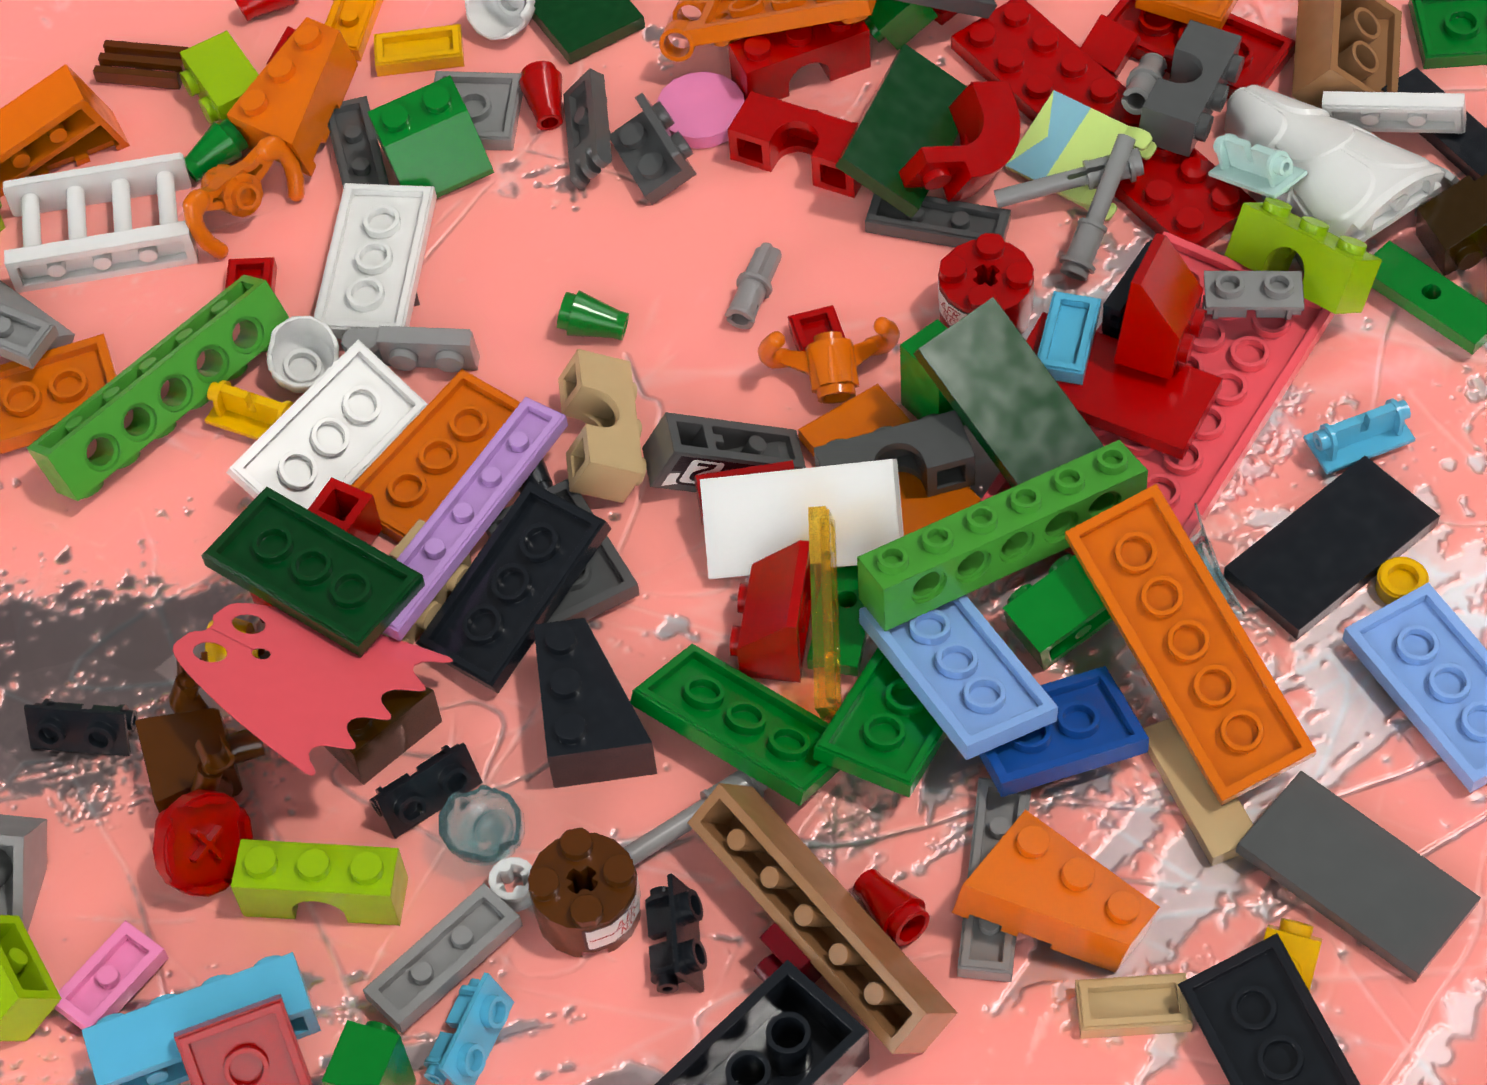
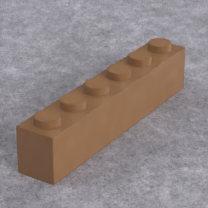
(822, 919)

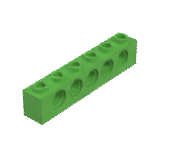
(63, 448)
(993, 536)

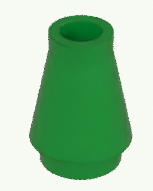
(217, 146)
(590, 317)

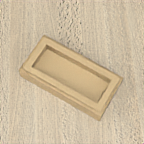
(1132, 1006)

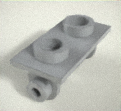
(1267, 292)

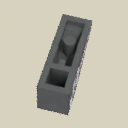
(702, 445)

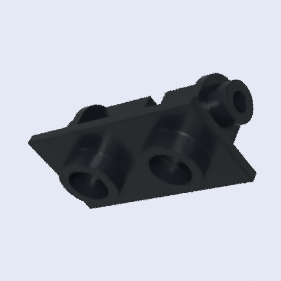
(77, 729)
(425, 792)
(676, 915)

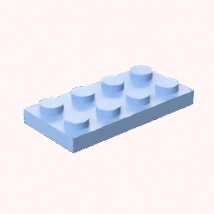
(1432, 674)
(964, 676)

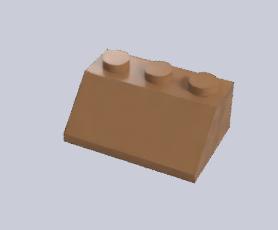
(1345, 48)

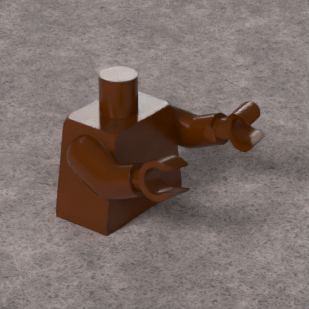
(192, 746)

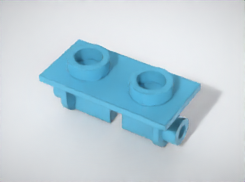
(1360, 436)
(478, 1017)

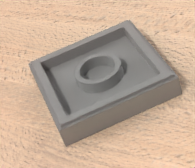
(492, 104)

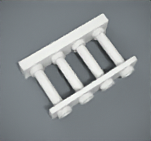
(102, 255)

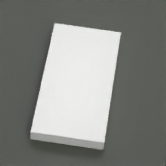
(375, 256)
(330, 430)
(769, 510)

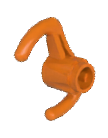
(239, 189)
(830, 359)

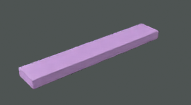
(476, 503)

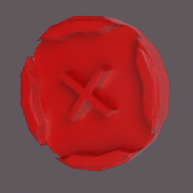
(200, 841)

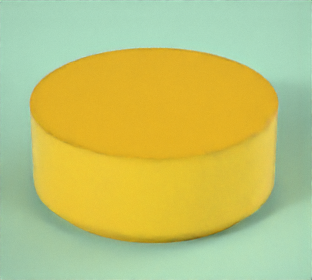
(1399, 577)

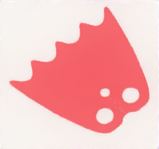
(306, 685)

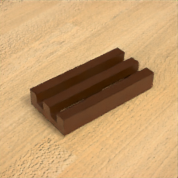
(145, 60)

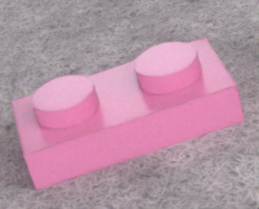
(110, 976)

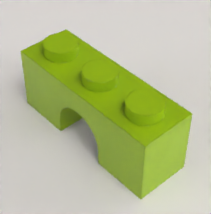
(1335, 268)
(358, 880)

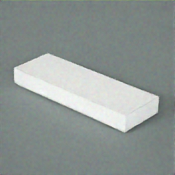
(1399, 111)

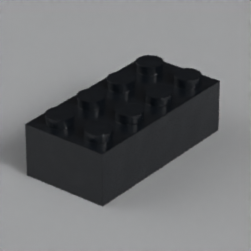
(778, 1037)

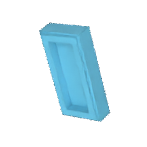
(1069, 336)

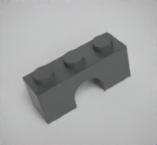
(1182, 108)
(928, 448)

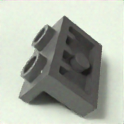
(651, 151)

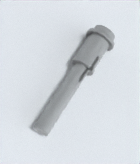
(1087, 175)
(1090, 230)
(677, 825)

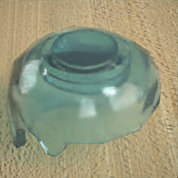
(482, 825)

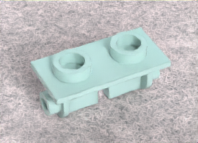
(1255, 167)

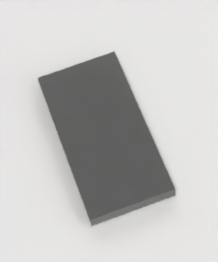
(1358, 875)

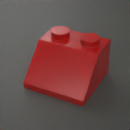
(1160, 313)
(775, 616)

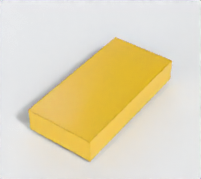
(418, 50)

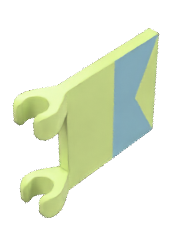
(1067, 135)

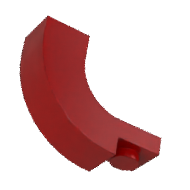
(988, 137)

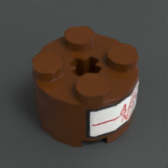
(585, 893)

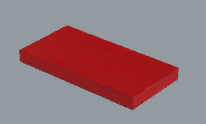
(1263, 49)
(1139, 404)

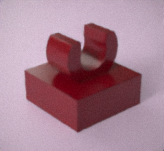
(783, 949)

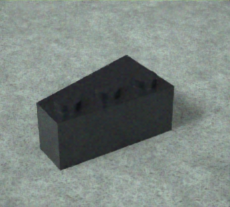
(586, 713)

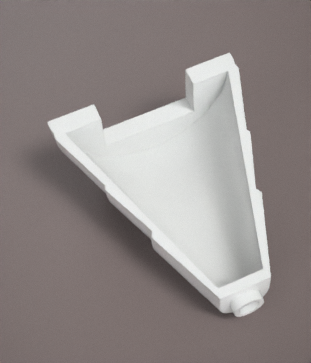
(1352, 175)

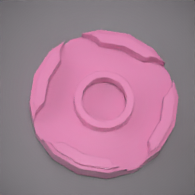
(702, 107)

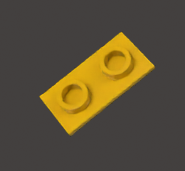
(243, 410)

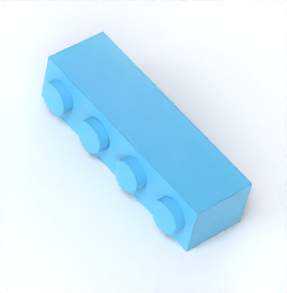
(142, 1045)

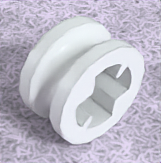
(505, 872)

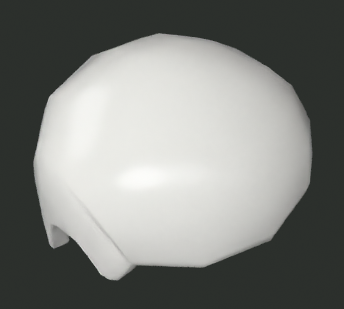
(499, 17)
(301, 352)

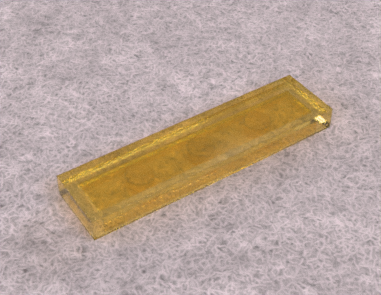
(824, 612)

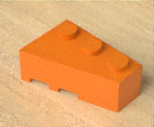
(298, 92)
(54, 126)
(1058, 895)

